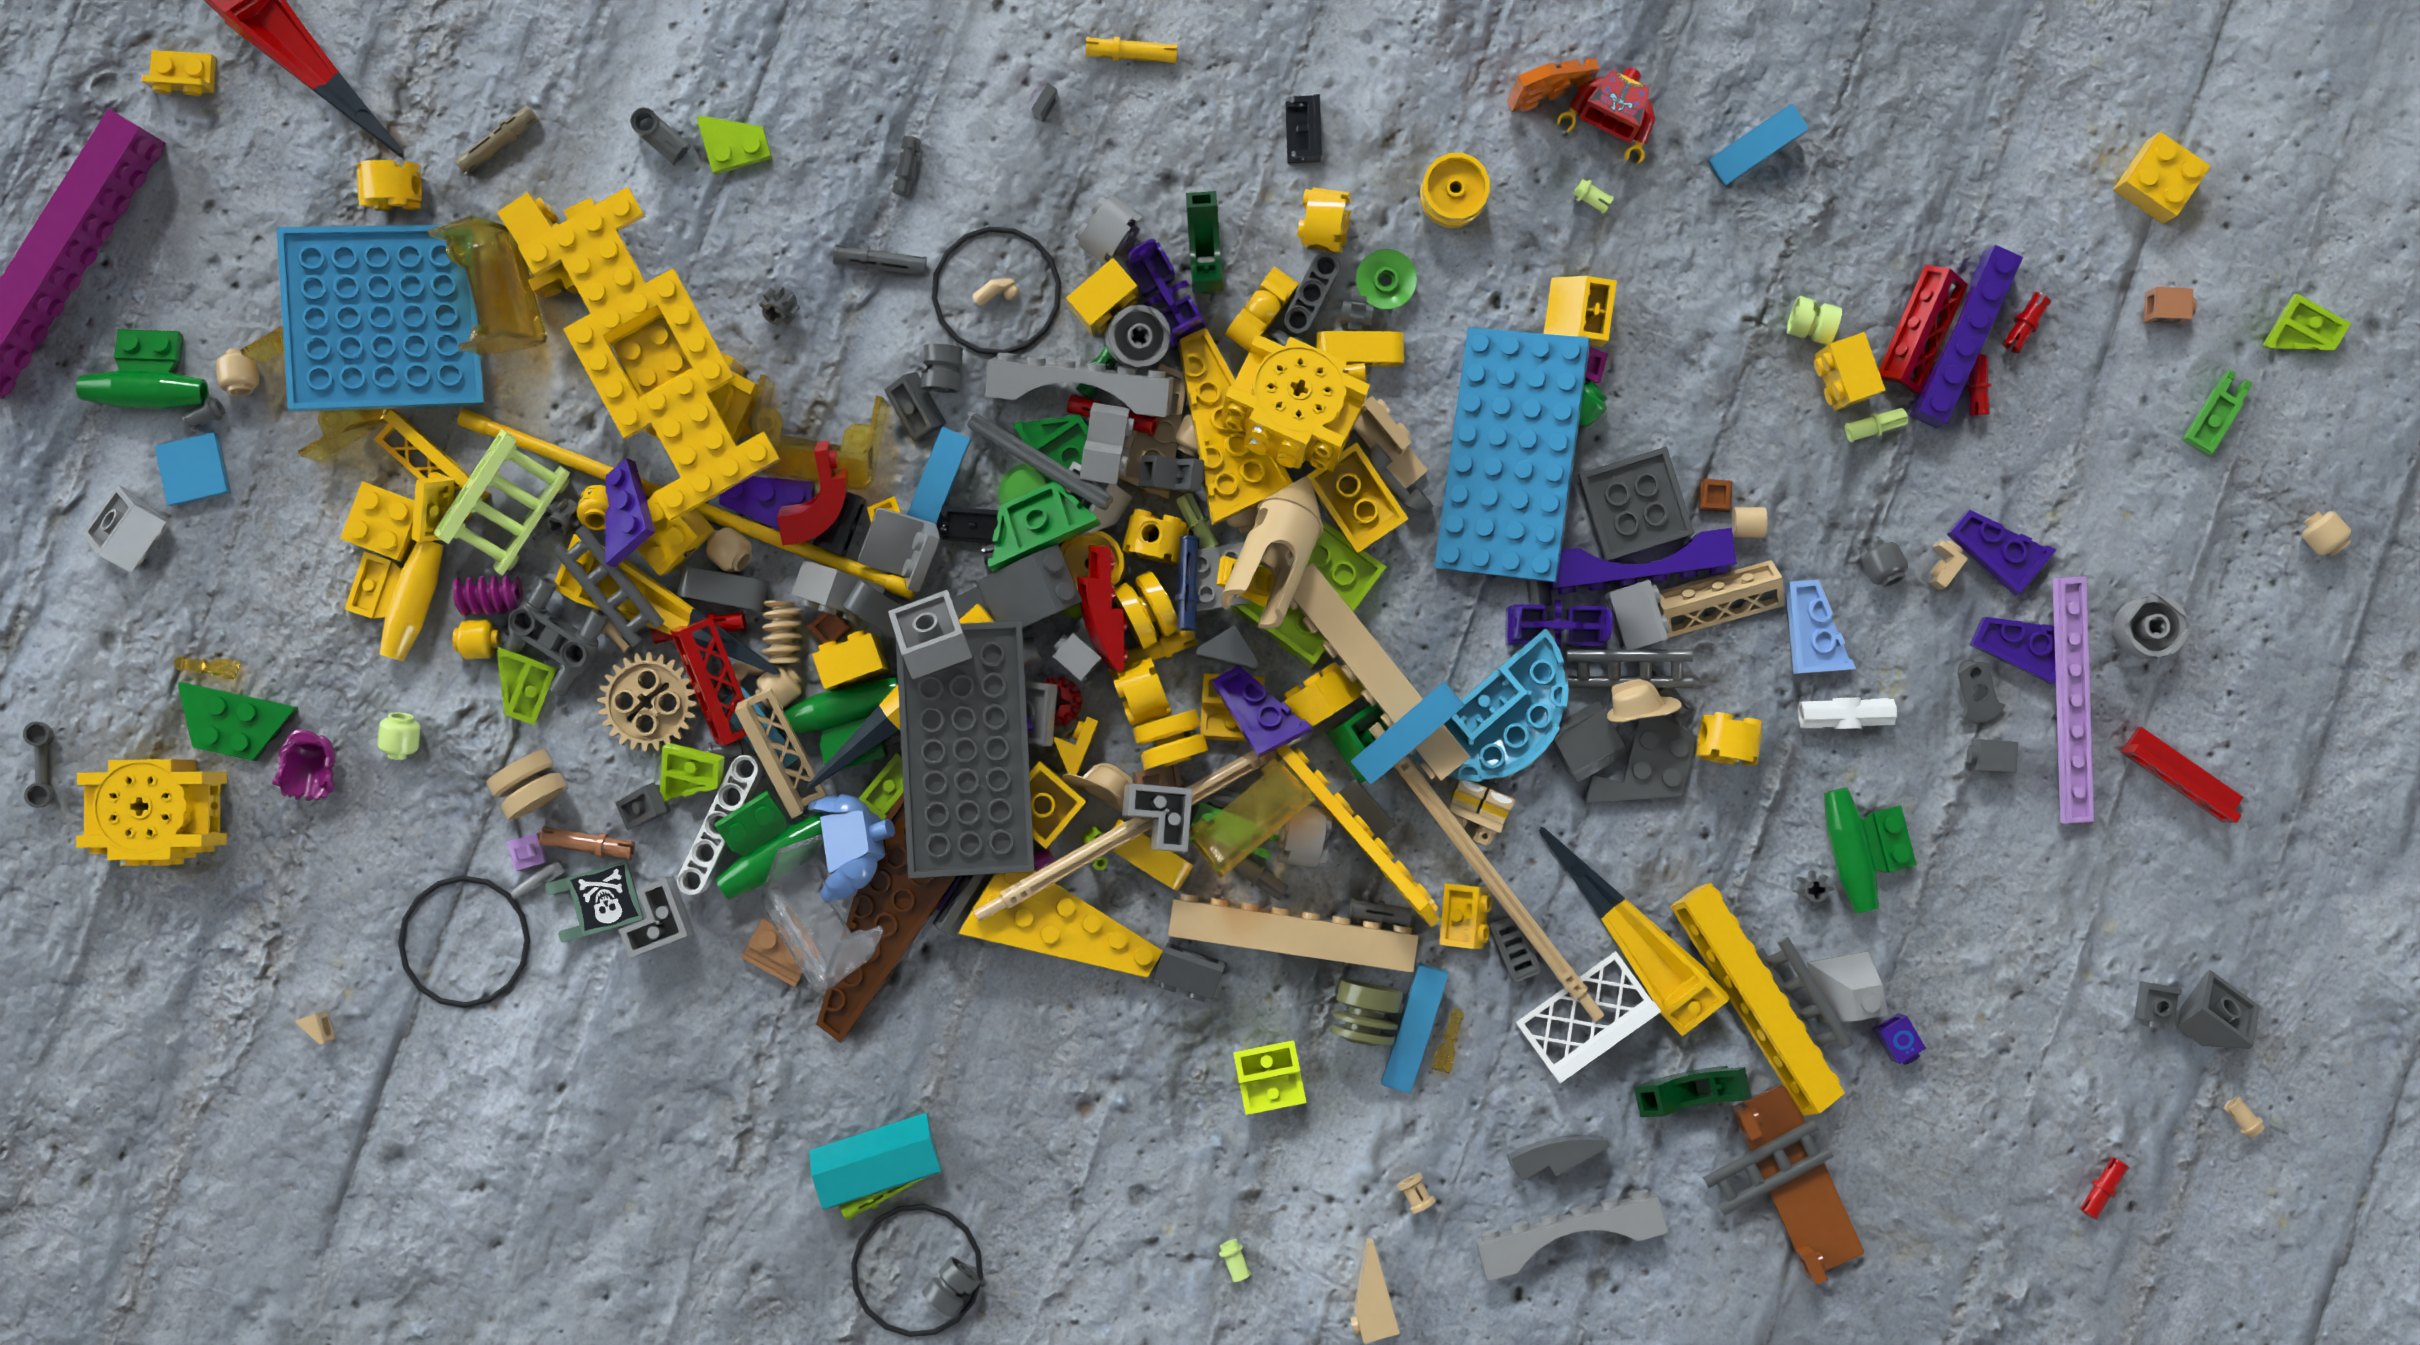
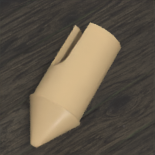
(1281, 542)

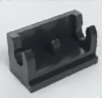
(1303, 129)
(968, 524)
(840, 533)

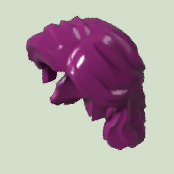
(305, 766)

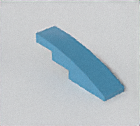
(939, 476)
(1407, 733)
(1414, 1028)

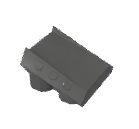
(1588, 742)

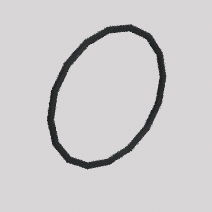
(998, 230)
(403, 932)
(876, 1318)

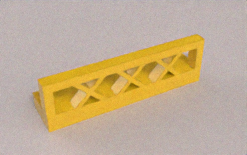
(421, 442)

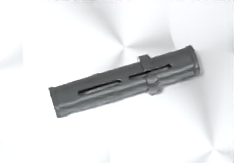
(879, 260)

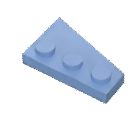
(1813, 635)

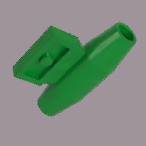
(144, 374)
(840, 714)
(757, 834)
(1865, 846)

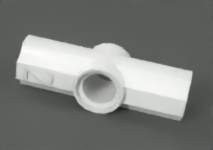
(1847, 713)

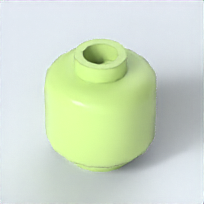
(399, 735)

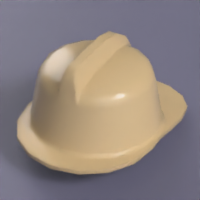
(1639, 700)
(1102, 782)

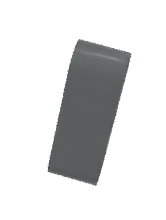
(1317, 281)
(722, 588)
(871, 606)

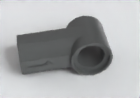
(660, 136)

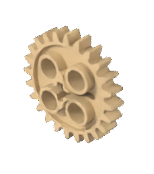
(631, 681)

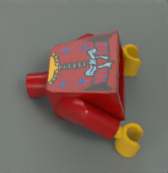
(1616, 106)

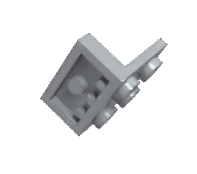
(900, 546)
(1208, 569)

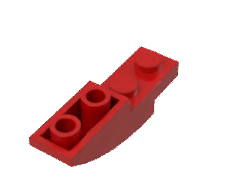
(1102, 620)

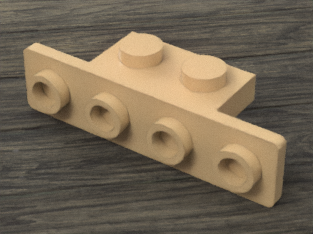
(1378, 427)

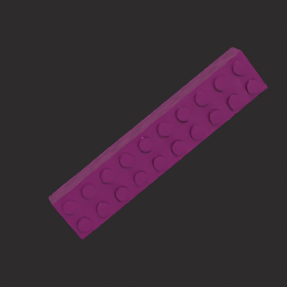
(69, 236)

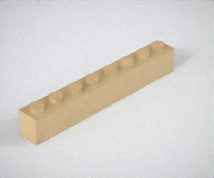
(1371, 667)
(1292, 934)

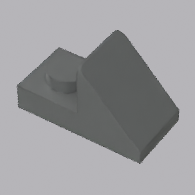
(642, 806)

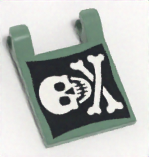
(601, 900)

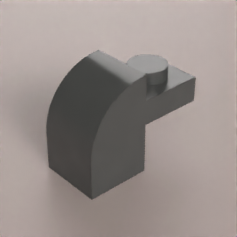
(1171, 474)

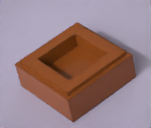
(1715, 495)
(828, 627)

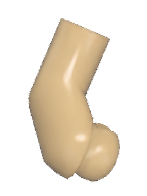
(995, 287)
(742, 670)

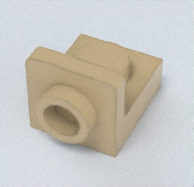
(1946, 570)

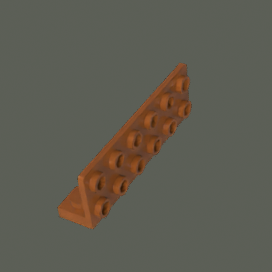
(1808, 1202)

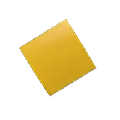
(1215, 718)

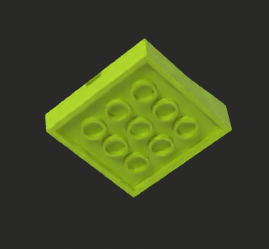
(1346, 571)

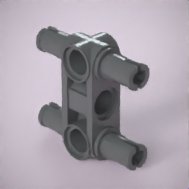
(555, 635)

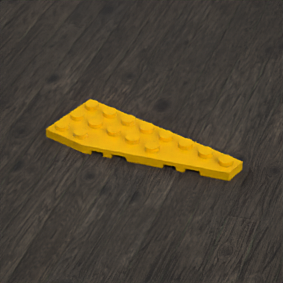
(1360, 832)

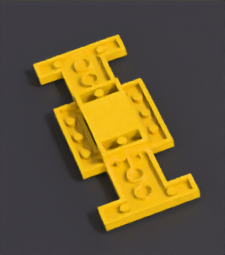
(660, 347)

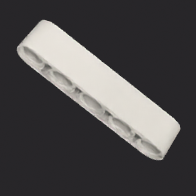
(708, 834)

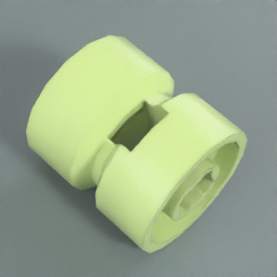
(1814, 320)

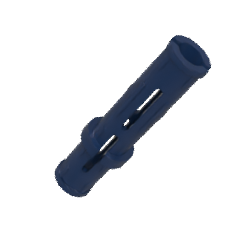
(1187, 619)

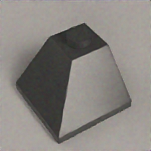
(2218, 1015)

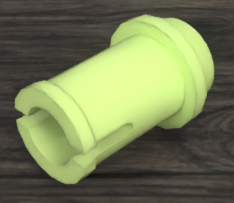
(1591, 195)
(1234, 1259)

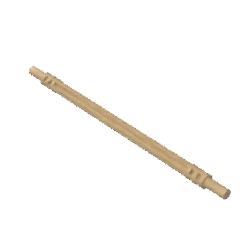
(1117, 837)
(1494, 882)

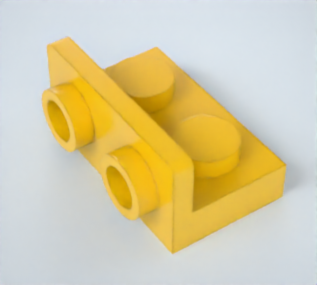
(181, 72)
(431, 503)
(1465, 916)

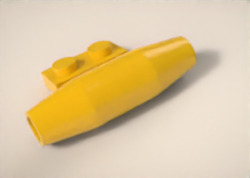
(397, 594)

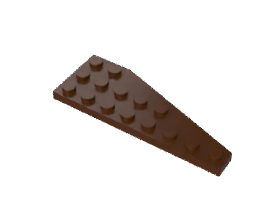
(901, 909)

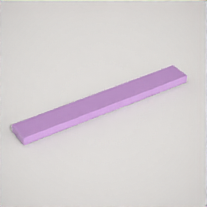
(2073, 699)

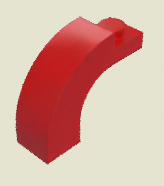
(810, 519)

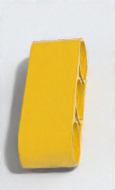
(1371, 347)
(1162, 865)

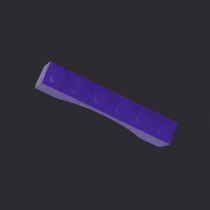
(1977, 316)
(1705, 551)

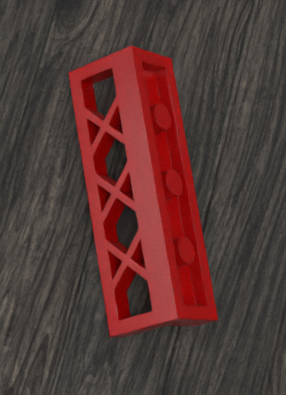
(1920, 324)
(701, 682)
(2183, 775)

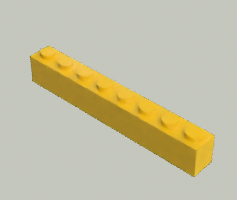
(1758, 999)

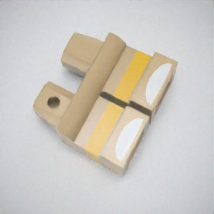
(1490, 813)

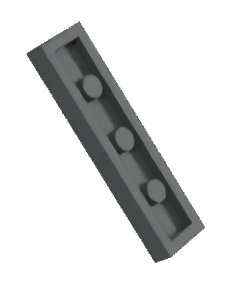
(961, 903)

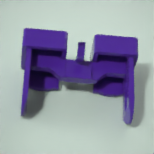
(1152, 272)
(1584, 624)

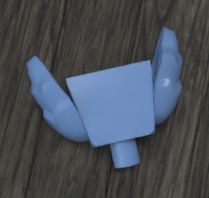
(851, 843)

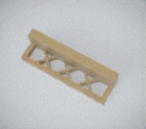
(1721, 592)
(769, 756)

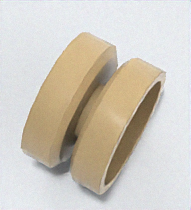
(526, 784)

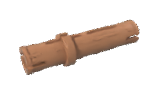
(581, 842)

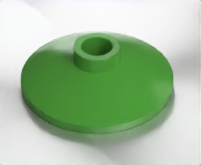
(1386, 264)

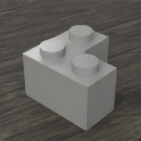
(1105, 449)
(827, 589)
(1078, 653)
(1169, 810)
(665, 920)

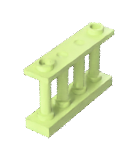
(486, 475)

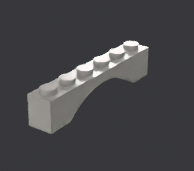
(1140, 392)
(1509, 1250)

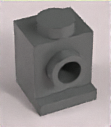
(2148, 999)

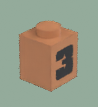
(2169, 305)

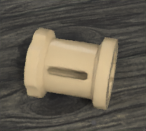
(1416, 1193)

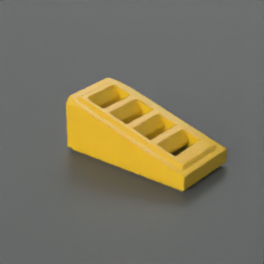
(1255, 594)

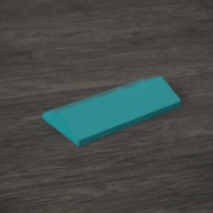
(874, 1161)

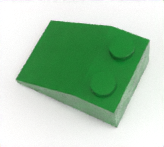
(1353, 735)

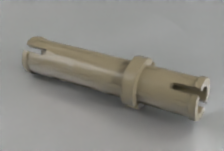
(497, 139)

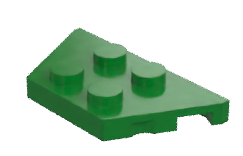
(1056, 438)
(1036, 523)
(231, 721)

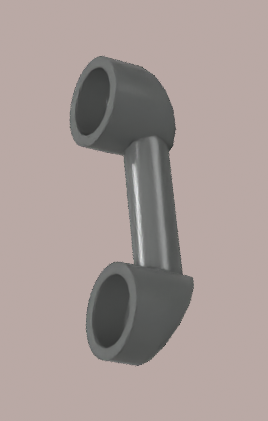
(1416, 500)
(41, 792)

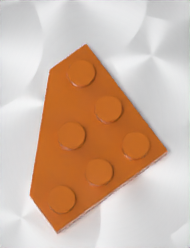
(1550, 82)

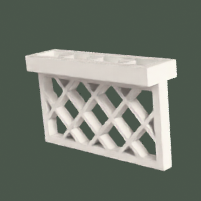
(1604, 1039)

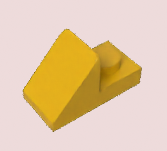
(1072, 754)

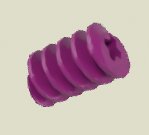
(486, 597)

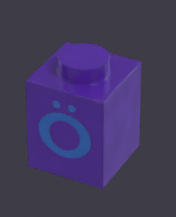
(1899, 1039)

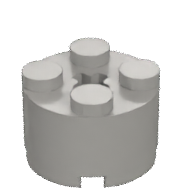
(1109, 230)
(1155, 337)
(2167, 627)
(1304, 837)

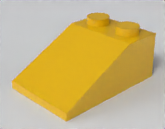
(1357, 499)

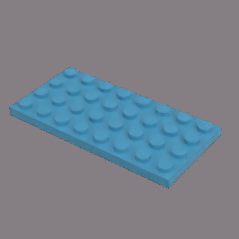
(1512, 454)

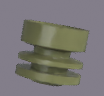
(1366, 1012)

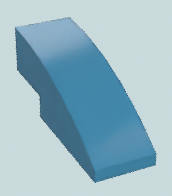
(1759, 144)

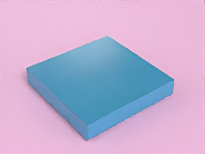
(192, 469)

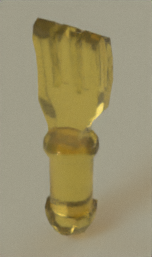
(218, 668)
(1445, 1053)

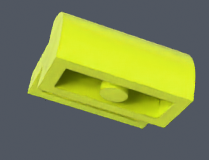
(1269, 1077)

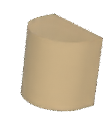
(1749, 522)

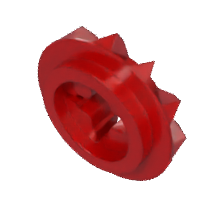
(1070, 693)

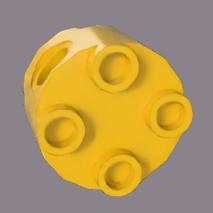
(389, 184)
(1325, 219)
(1142, 530)
(1143, 692)
(1729, 740)

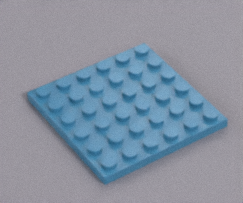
(375, 320)

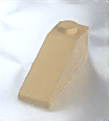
(1372, 1302)

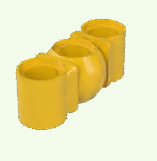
(1262, 308)

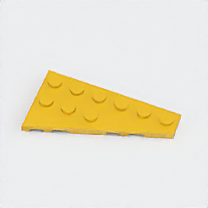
(1233, 473)
(1061, 927)

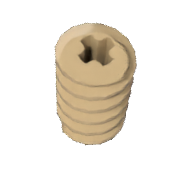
(781, 632)

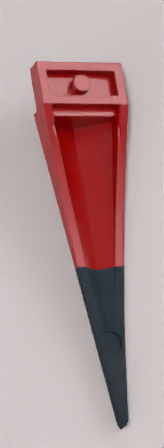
(283, 38)

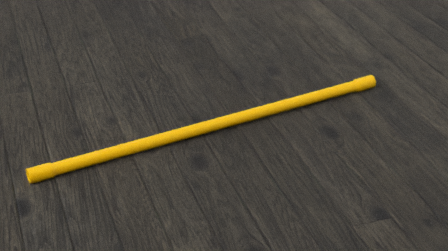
(891, 582)

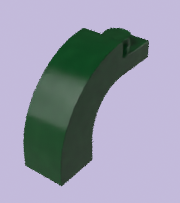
(1204, 242)
(1691, 1089)

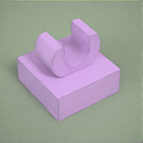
(526, 852)

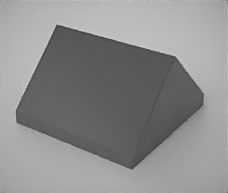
(1229, 649)

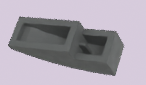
(1556, 1153)

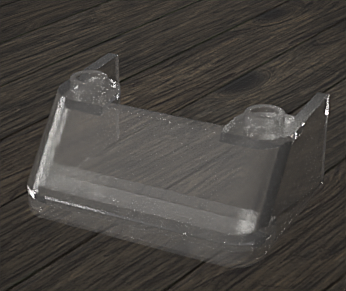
(808, 924)

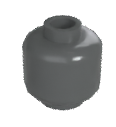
(1885, 563)

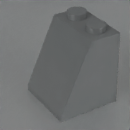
(1030, 588)

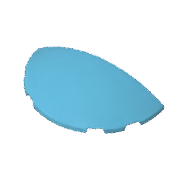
(1511, 712)

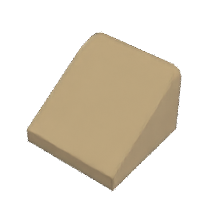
(318, 1027)

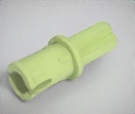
(1876, 424)
(1196, 521)

